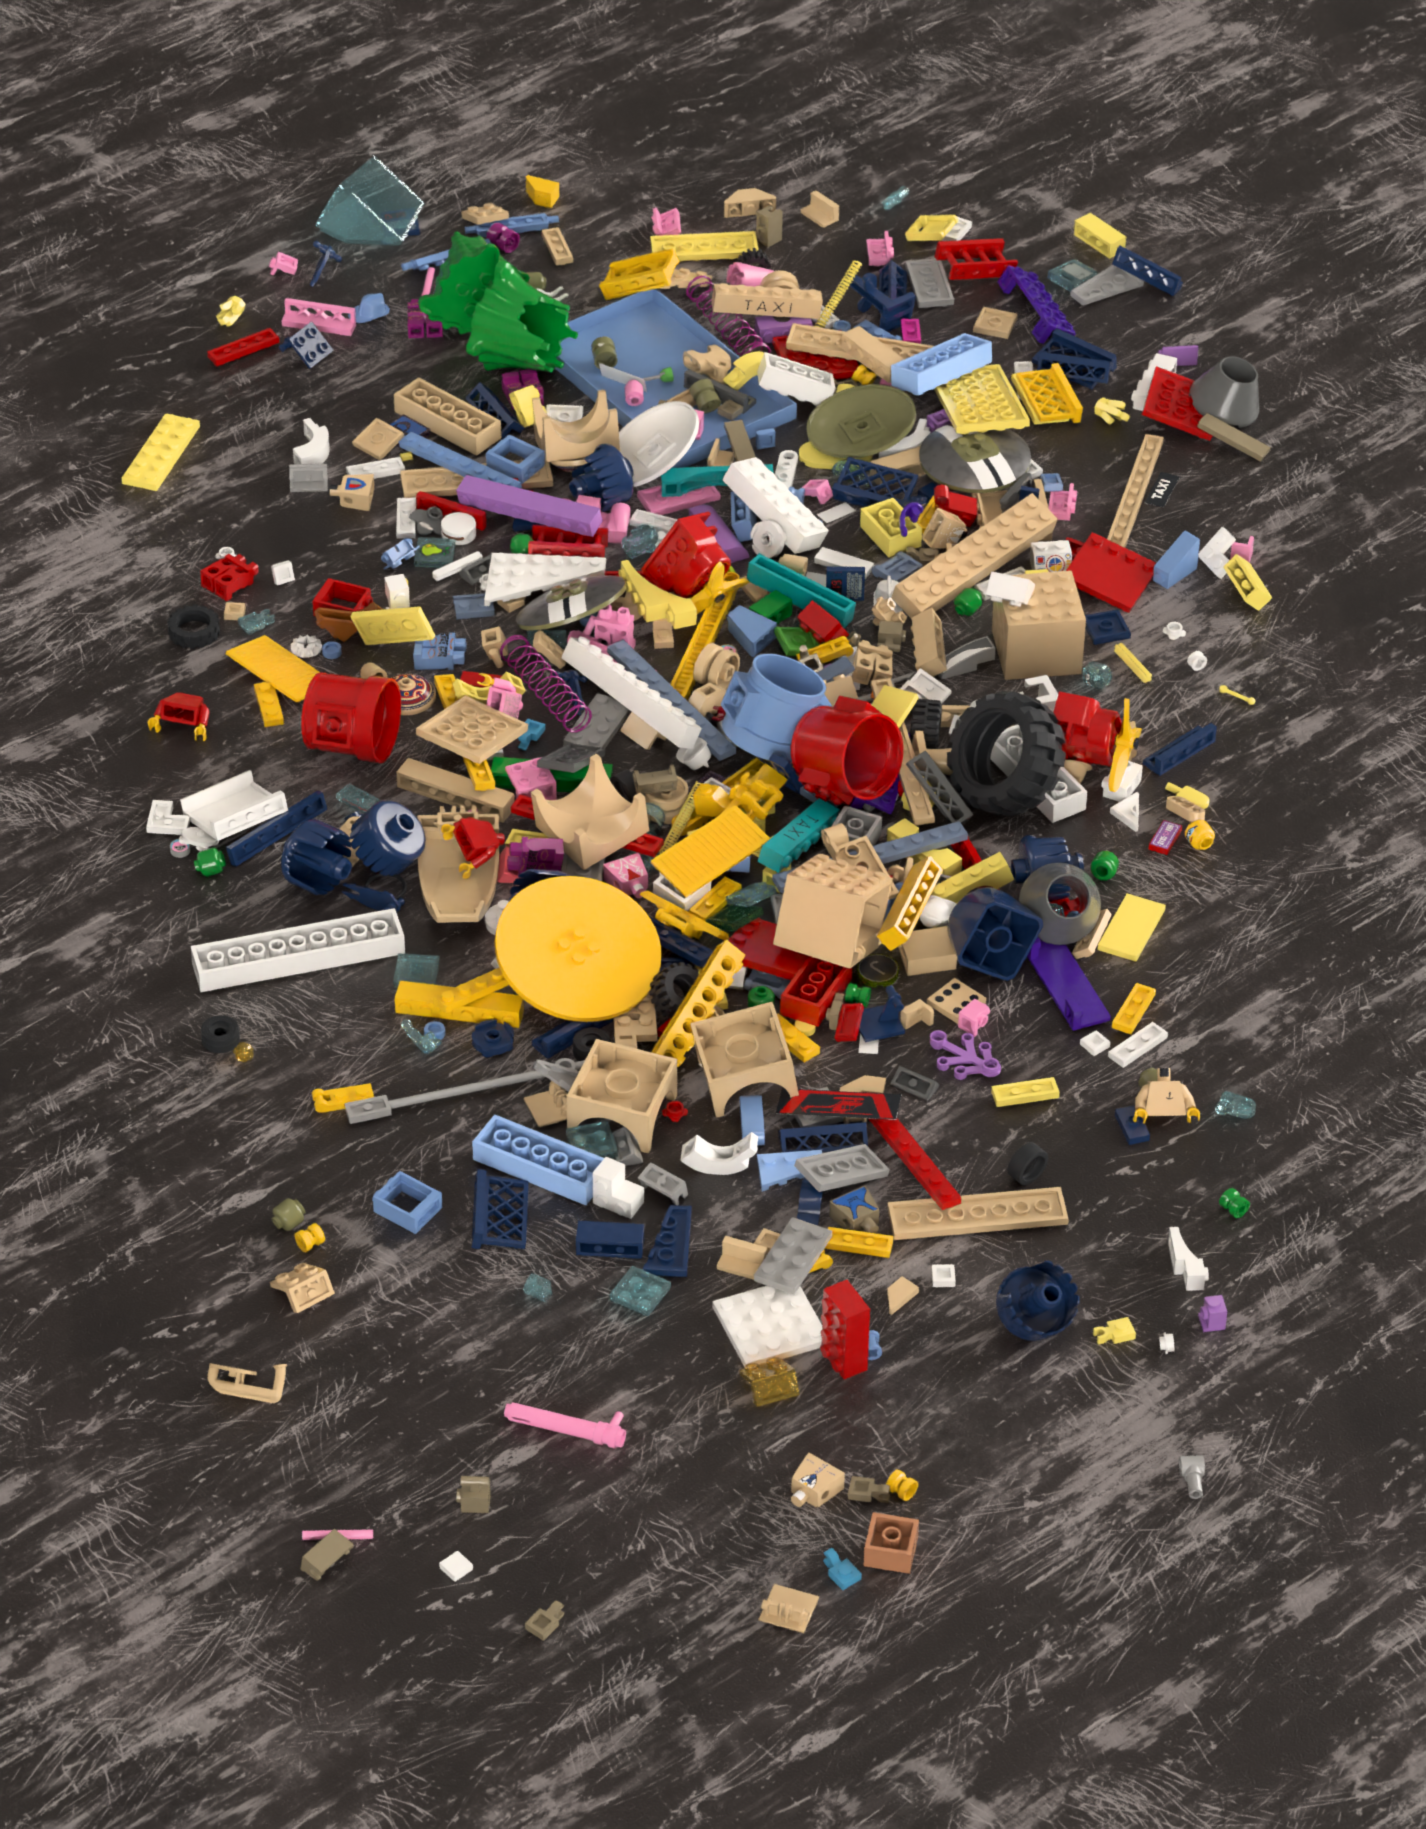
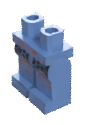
(439, 653)

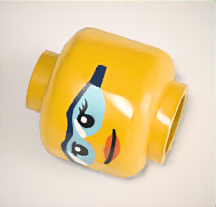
(1200, 835)

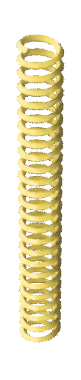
(840, 296)
(682, 822)

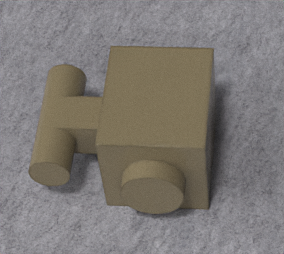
(891, 635)
(811, 661)
(474, 1494)

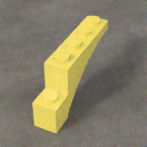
(656, 603)

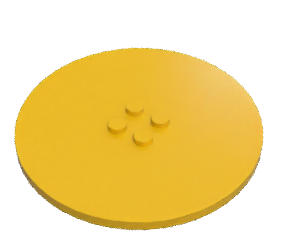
(577, 948)

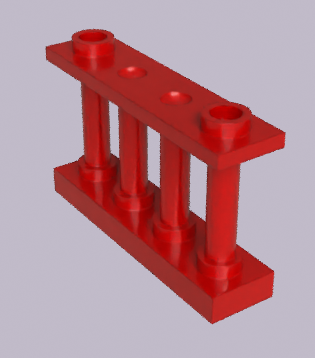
(974, 249)
(567, 543)

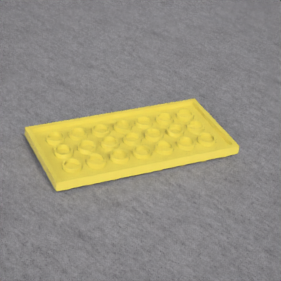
(982, 402)

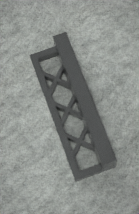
(724, 392)
(941, 787)

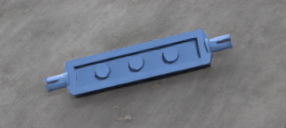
(518, 224)
(423, 263)

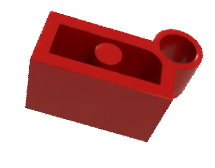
(957, 504)
(820, 623)

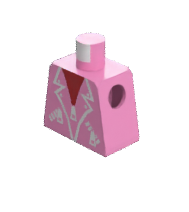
(627, 875)

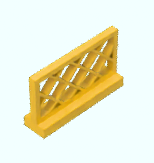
(1063, 391)

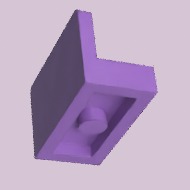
(1185, 354)

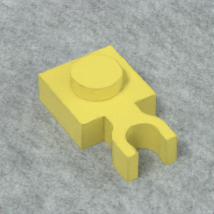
(1117, 1330)

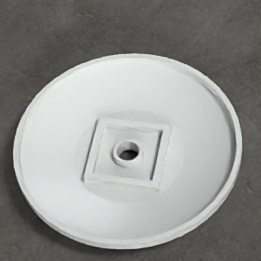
(658, 439)

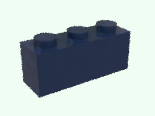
(610, 1239)

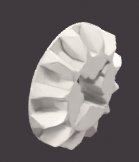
(313, 648)

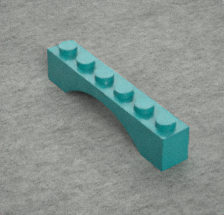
(686, 479)

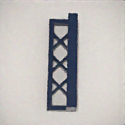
(1147, 271)
(891, 282)
(1078, 361)
(502, 411)
(1181, 749)
(562, 1036)
(819, 1131)

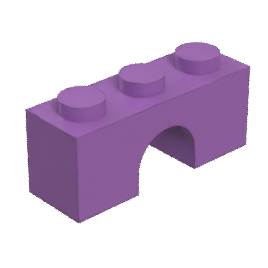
(768, 327)

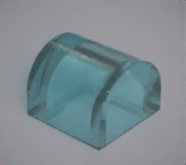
(538, 1287)

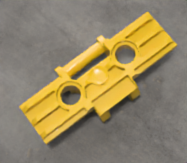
(763, 785)
(675, 916)

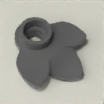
(428, 520)

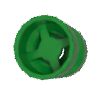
(857, 994)
(1237, 1205)

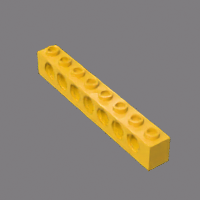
(731, 959)

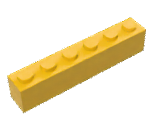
(909, 903)
(417, 1000)

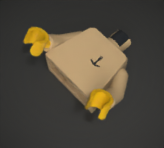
(1164, 1098)

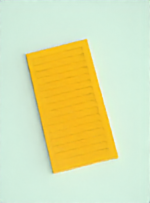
(275, 665)
(710, 851)

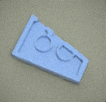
(779, 1167)

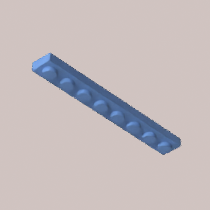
(452, 460)

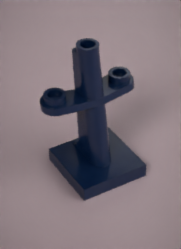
(891, 309)

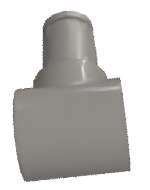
(1192, 1470)

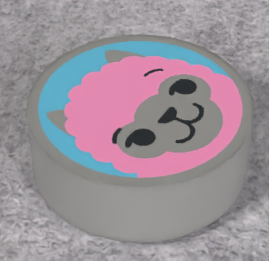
(179, 850)

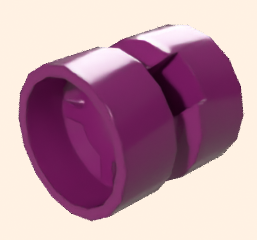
(503, 237)

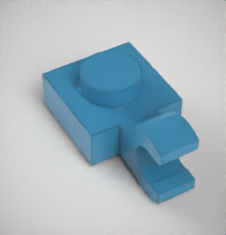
(535, 730)
(843, 1572)

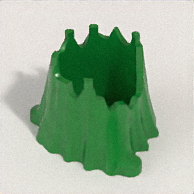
(462, 282)
(518, 325)

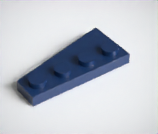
(671, 1245)

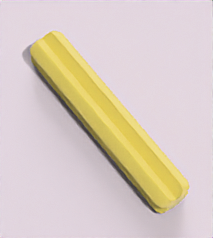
(1132, 662)

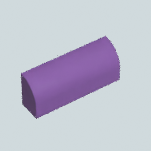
(724, 535)

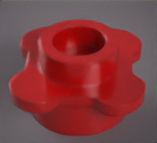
(674, 1111)

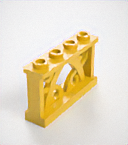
(639, 274)

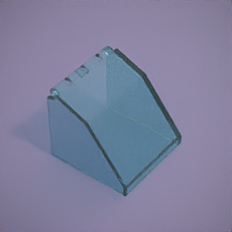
(370, 207)

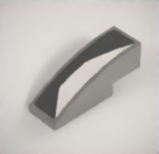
(968, 656)

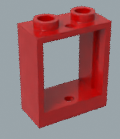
(344, 591)

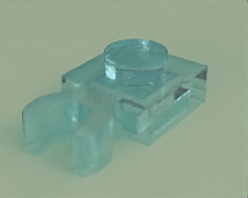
(253, 622)

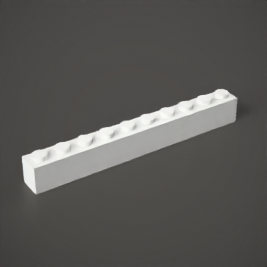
(631, 692)

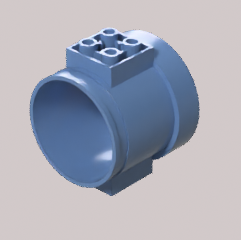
(769, 703)

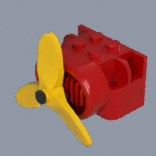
(692, 563)
(1096, 734)

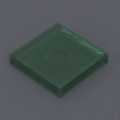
(735, 917)

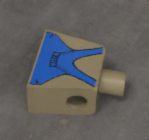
(856, 1211)

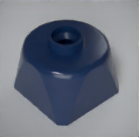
(992, 932)

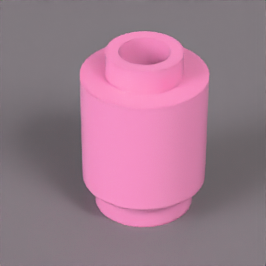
(634, 393)

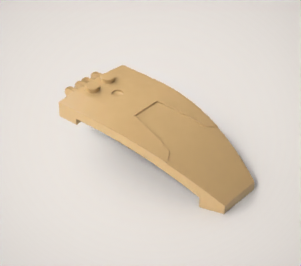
(442, 886)

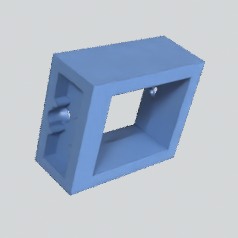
(532, 463)
(430, 1202)

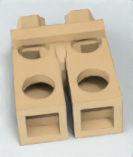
(871, 661)

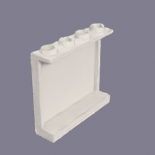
(232, 806)

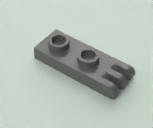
(1012, 495)

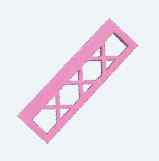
(330, 324)

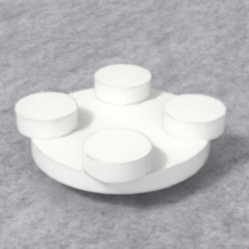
(197, 837)

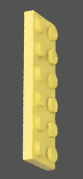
(706, 246)
(160, 452)

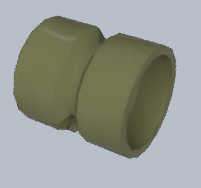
(604, 352)
(705, 395)

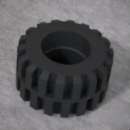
(927, 718)
(662, 987)

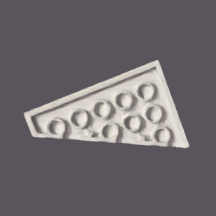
(520, 574)

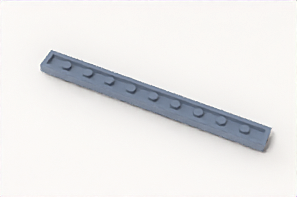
(634, 663)
(904, 847)

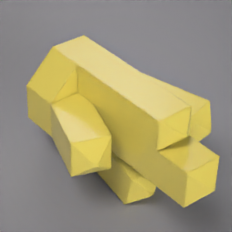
(230, 311)
(1107, 408)

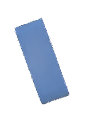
(752, 1117)

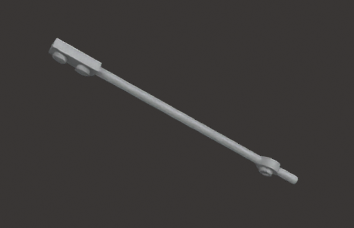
(380, 1106)

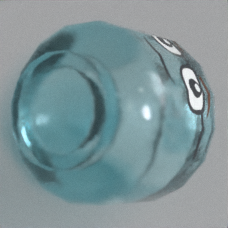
(1097, 675)

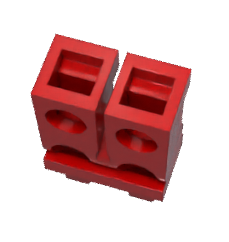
(228, 575)

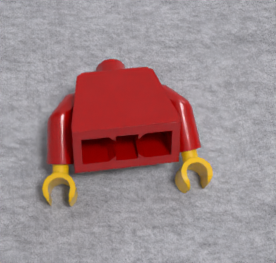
(182, 709)
(476, 841)

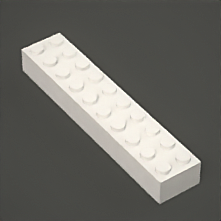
(297, 950)

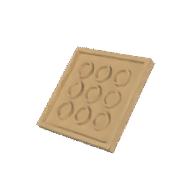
(472, 729)

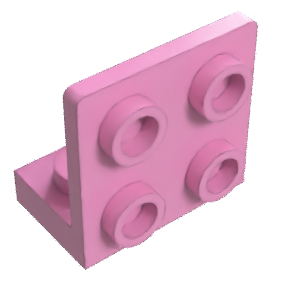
(528, 777)

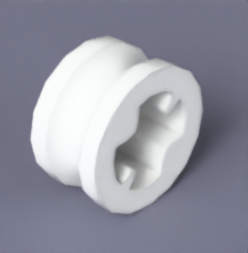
(1197, 660)

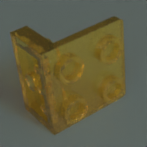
(771, 1381)

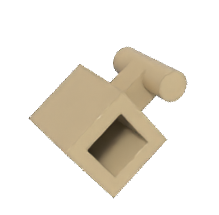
(491, 642)

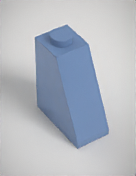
(1177, 561)
(751, 629)

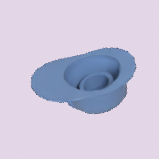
(370, 308)

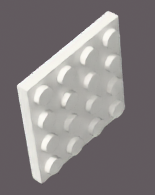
(769, 1324)

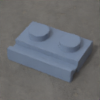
(472, 606)

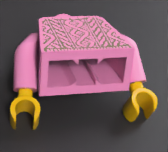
(502, 696)

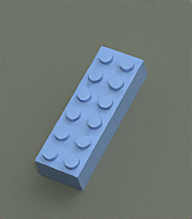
(941, 364)
(537, 1158)

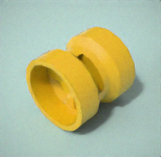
(863, 375)
(309, 1237)
(902, 1485)

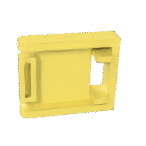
(934, 229)

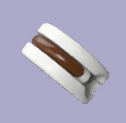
(459, 527)

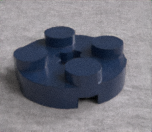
(488, 1047)

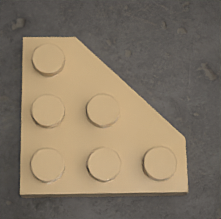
(683, 277)

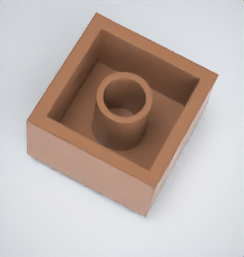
(891, 1542)

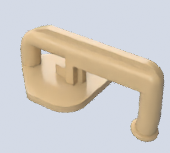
(240, 1389)

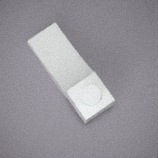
(1186, 1263)

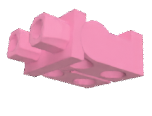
(614, 626)

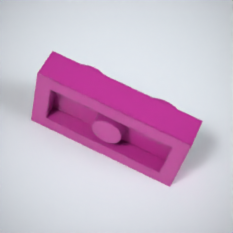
(910, 330)

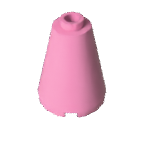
(746, 274)

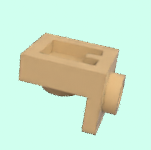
(662, 634)

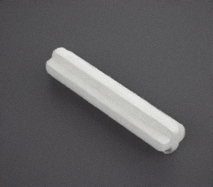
(456, 566)

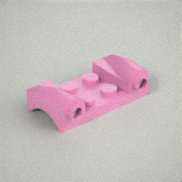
(616, 522)

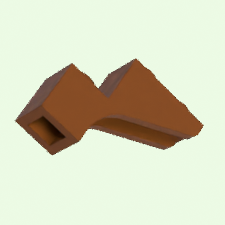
(339, 621)

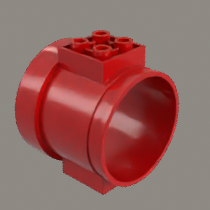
(352, 715)
(847, 751)

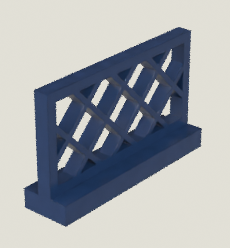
(1079, 348)
(854, 495)
(481, 1213)

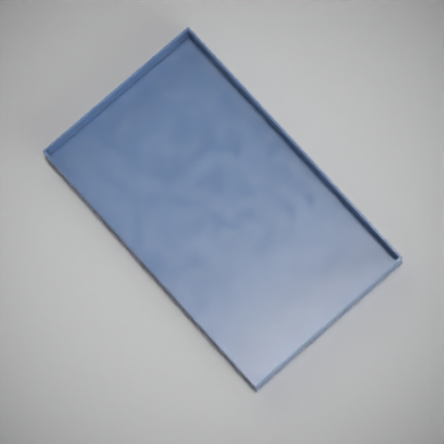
(652, 336)

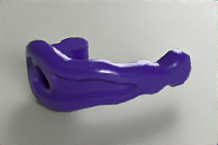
(910, 510)

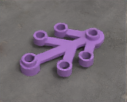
(988, 1067)

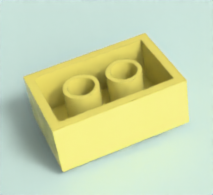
(882, 526)

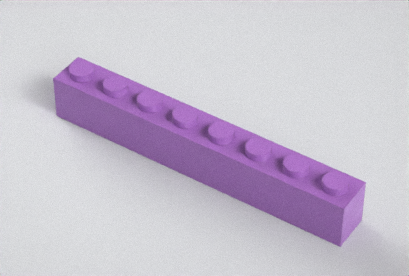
(529, 505)

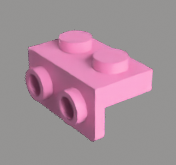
(666, 223)
(880, 250)
(1063, 503)

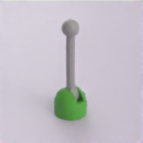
(665, 375)

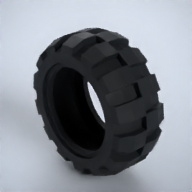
(1038, 762)

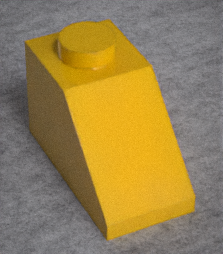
(542, 191)
(710, 800)

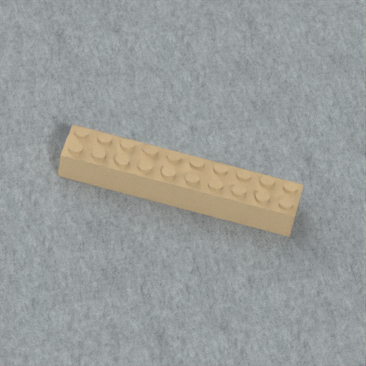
(975, 557)

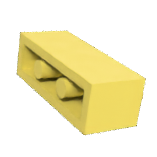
(1099, 235)
(1247, 582)

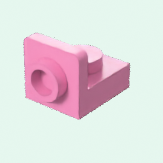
(284, 263)
(820, 489)

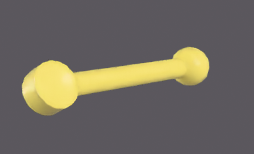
(1223, 689)

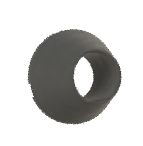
(1228, 392)
(1057, 928)

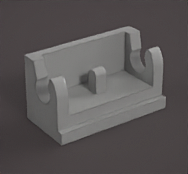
(308, 477)
(663, 1182)

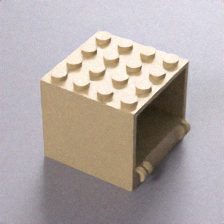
(1045, 633)
(832, 910)

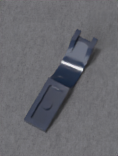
(809, 1203)

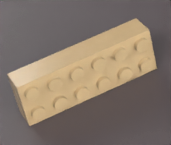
(448, 416)

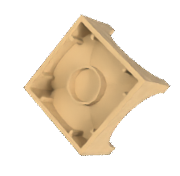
(579, 437)
(591, 818)
(743, 1051)
(622, 1087)

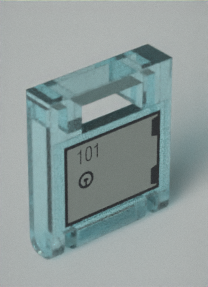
(1073, 270)

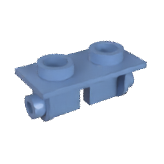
(393, 558)

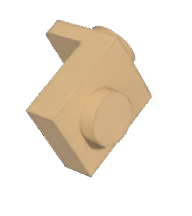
(916, 1012)

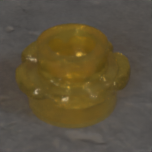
(243, 1052)

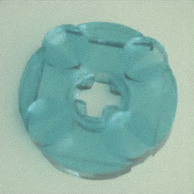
(640, 541)

